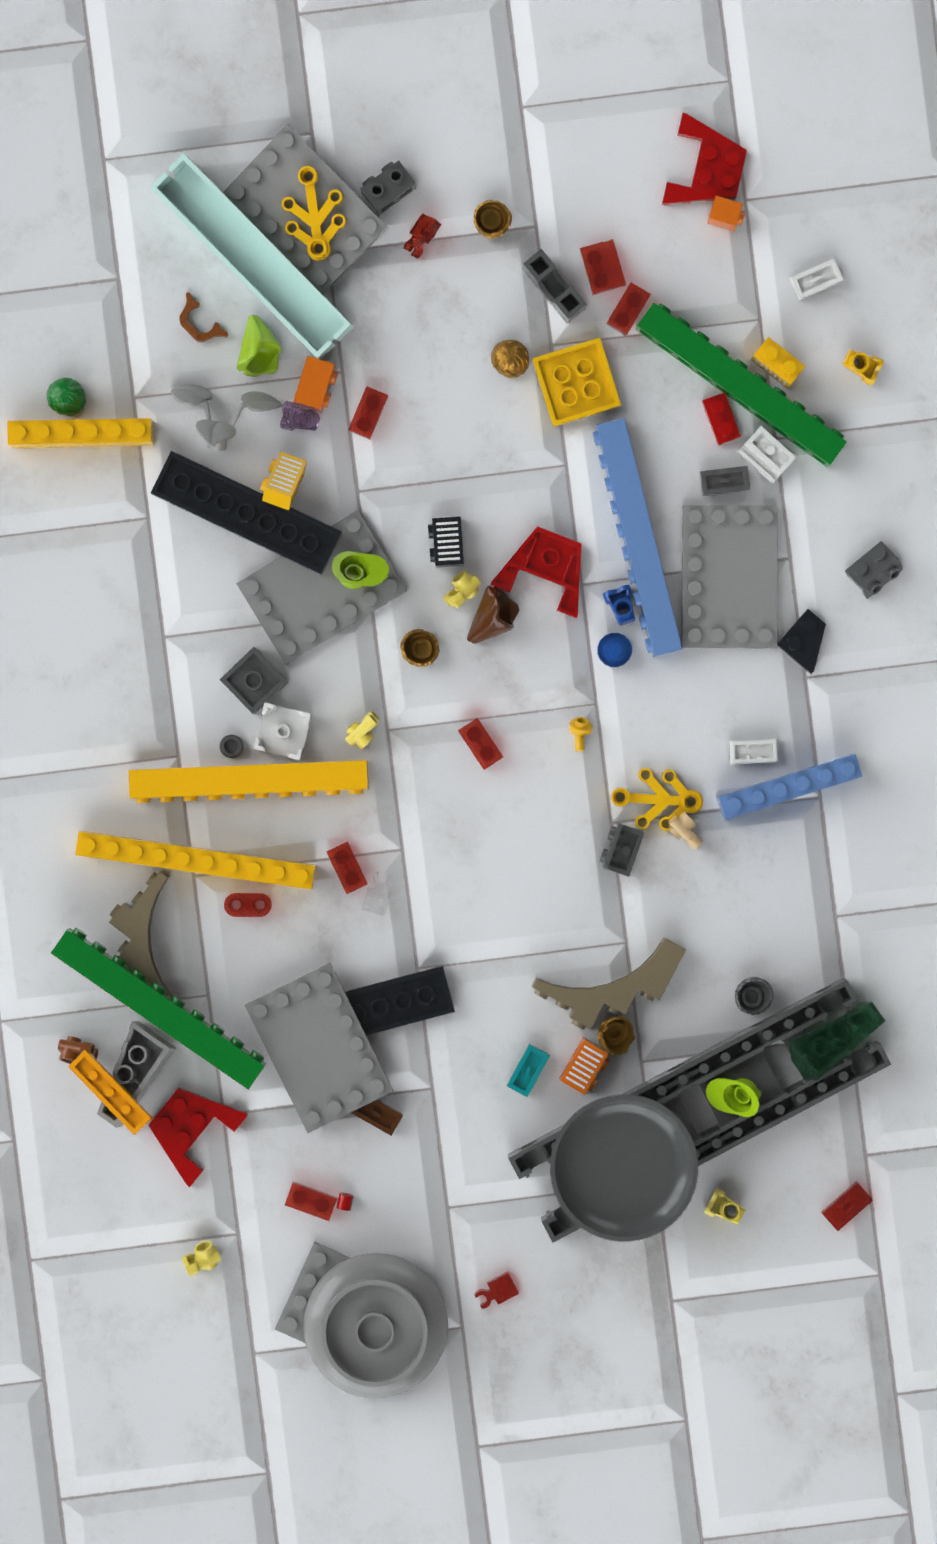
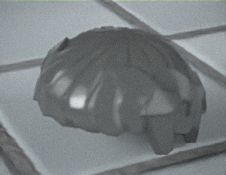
(754, 995)

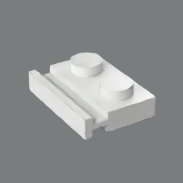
(766, 454)

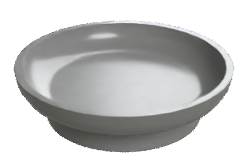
(375, 1325)

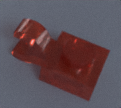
(421, 233)

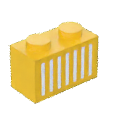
(777, 362)
(284, 480)

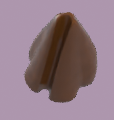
(493, 616)

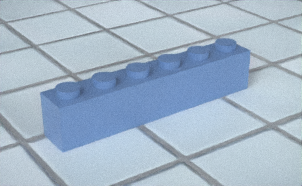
(789, 786)

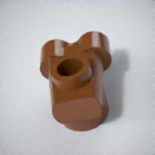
(72, 1048)

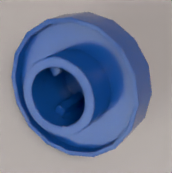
(614, 650)

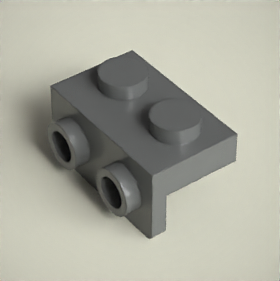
(874, 569)
(622, 849)

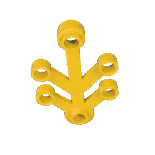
(314, 217)
(661, 799)

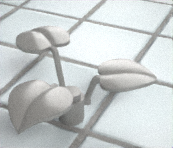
(217, 432)

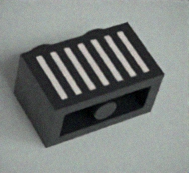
(447, 542)

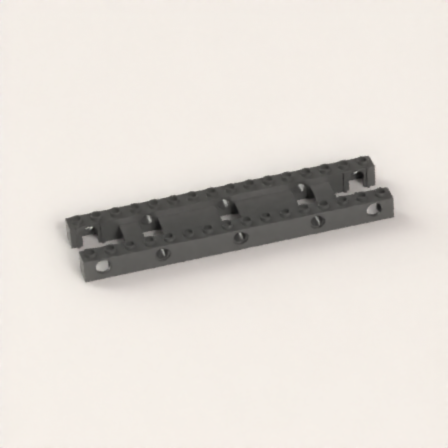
(735, 1059)

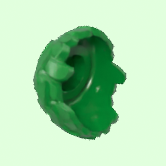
(66, 396)

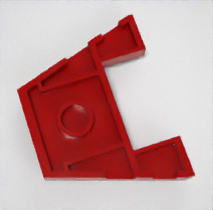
(717, 166)
(548, 558)
(183, 1121)

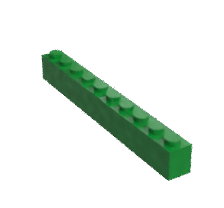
(741, 385)
(159, 1008)

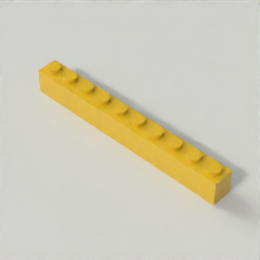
(248, 780)
(195, 860)

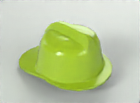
(359, 569)
(734, 1096)

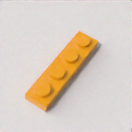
(110, 1092)

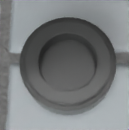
(231, 746)

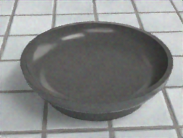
(624, 1168)

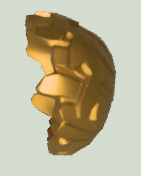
(492, 219)
(510, 358)
(419, 648)
(616, 1035)

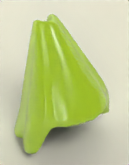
(258, 350)

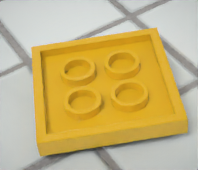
(576, 382)

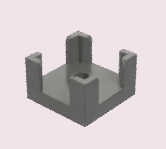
(253, 680)

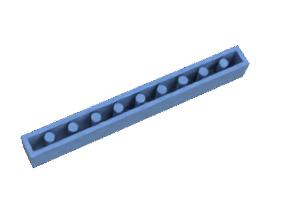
(638, 537)

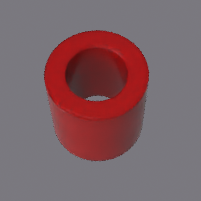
(345, 1201)

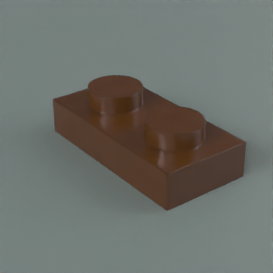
(380, 1116)

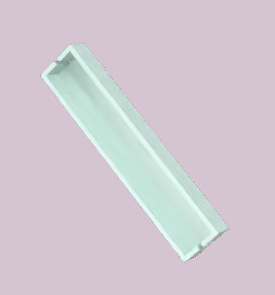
(252, 257)

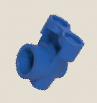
(620, 600)

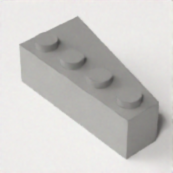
(138, 1065)

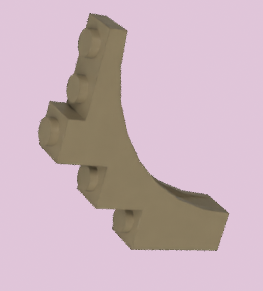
(136, 925)
(587, 1002)

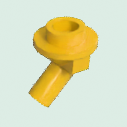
(580, 726)

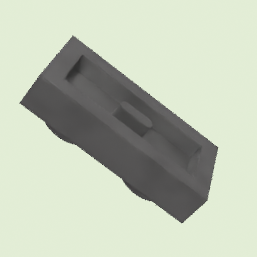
(724, 480)

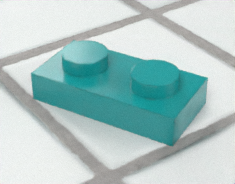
(528, 1070)

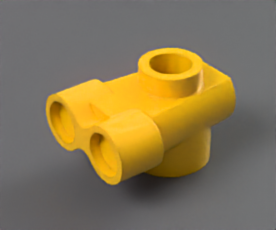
(866, 368)

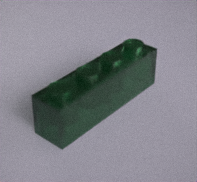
(828, 1044)

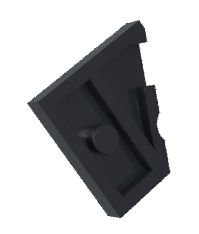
(804, 640)

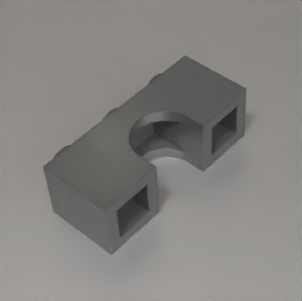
(553, 287)

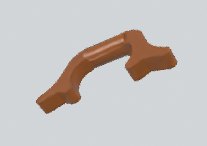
(192, 330)

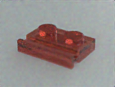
(602, 267)

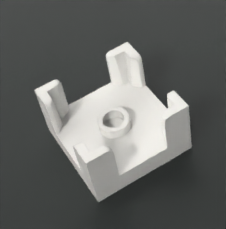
(283, 731)

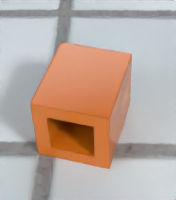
(726, 213)

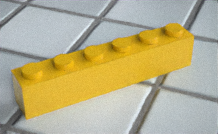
(80, 433)

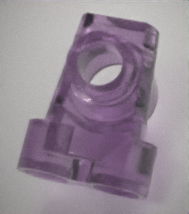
(298, 417)

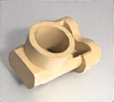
(682, 827)

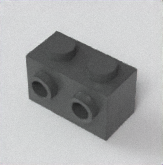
(387, 187)

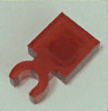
(500, 1289)

